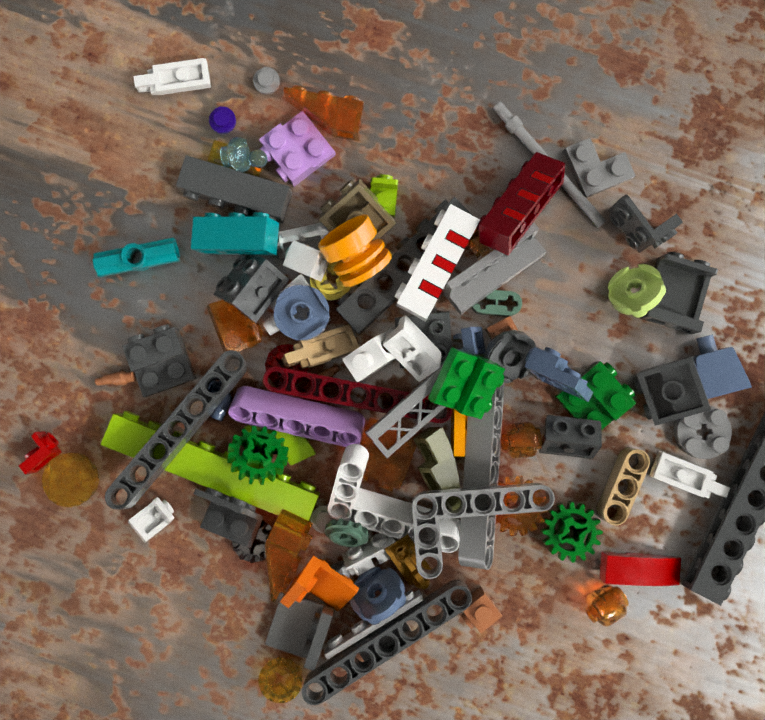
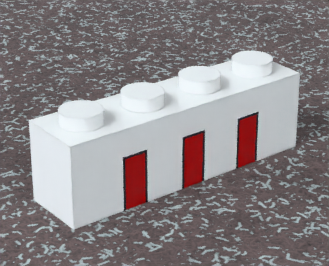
(437, 262)

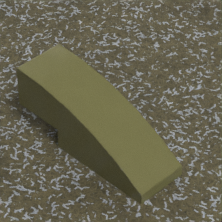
(440, 465)

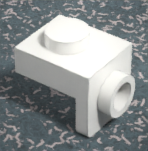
(152, 519)

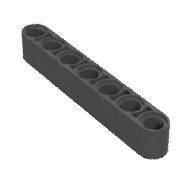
(164, 434)
(380, 654)

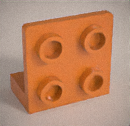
(322, 582)

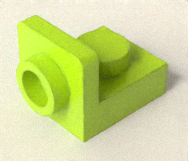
(385, 189)

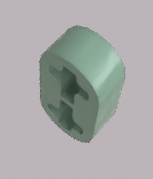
(499, 310)

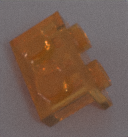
(233, 327)

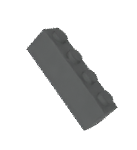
(233, 189)

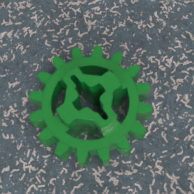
(258, 454)
(560, 535)

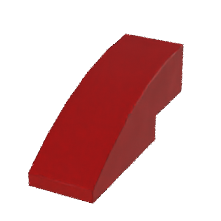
(639, 569)

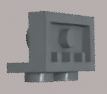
(571, 437)

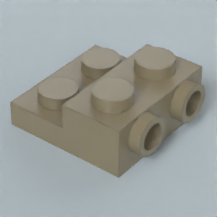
(355, 201)

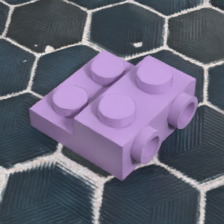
(296, 148)

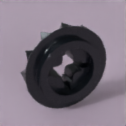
(259, 553)

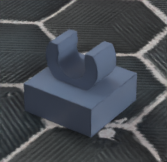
(472, 340)

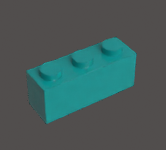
(235, 234)

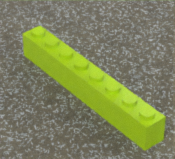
(210, 468)

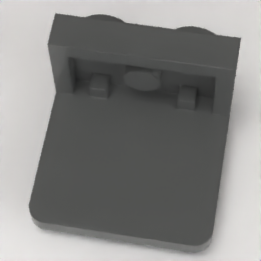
(636, 227)

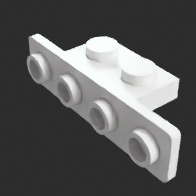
(364, 628)

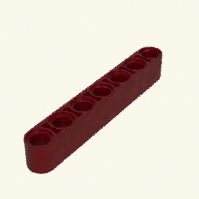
(344, 390)

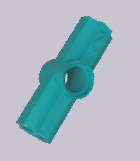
(120, 260)

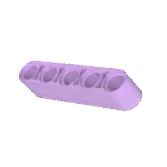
(297, 416)

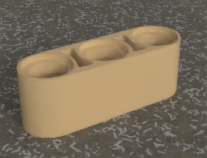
(634, 478)

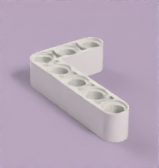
(380, 511)

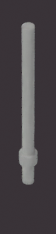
(514, 126)

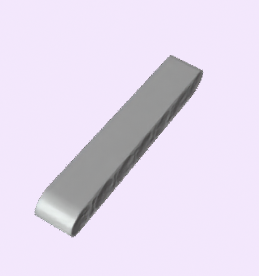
(481, 470)

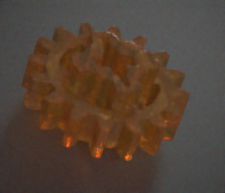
(527, 519)

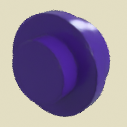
(222, 120)

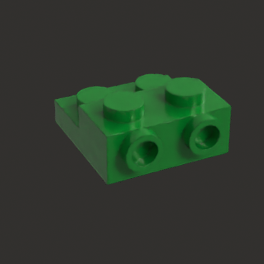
(467, 383)
(608, 399)

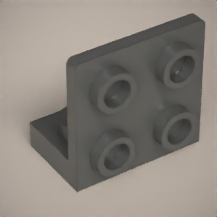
(251, 285)
(230, 517)
(300, 629)

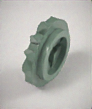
(346, 533)

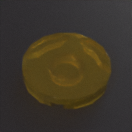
(70, 479)

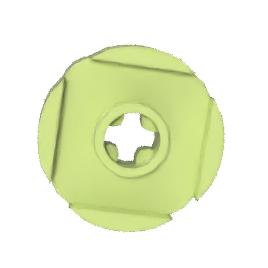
(645, 299)

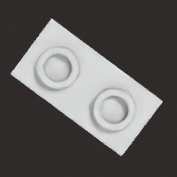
(307, 235)
(359, 558)

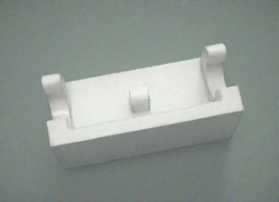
(413, 349)

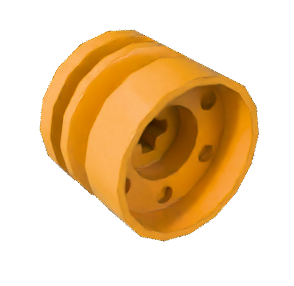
(355, 251)

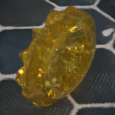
(278, 692)

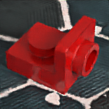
(41, 455)

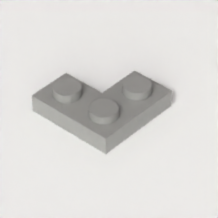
(594, 175)

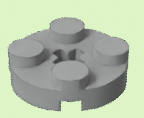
(716, 440)

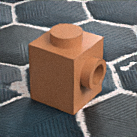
(481, 612)

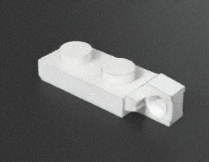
(174, 77)
(686, 476)

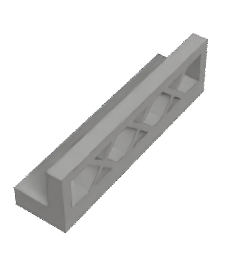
(493, 272)
(398, 411)

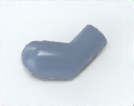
(220, 412)

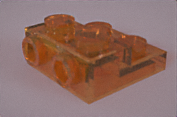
(390, 470)

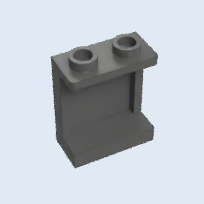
(685, 293)

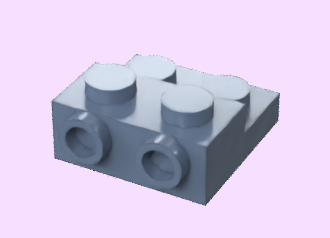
(553, 370)

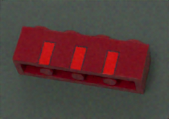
(521, 203)

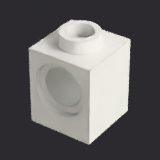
(305, 260)

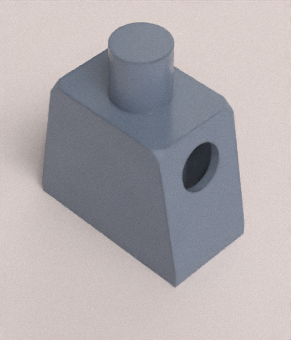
(719, 368)

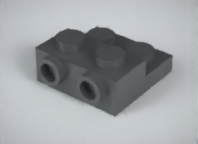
(159, 360)
(672, 391)

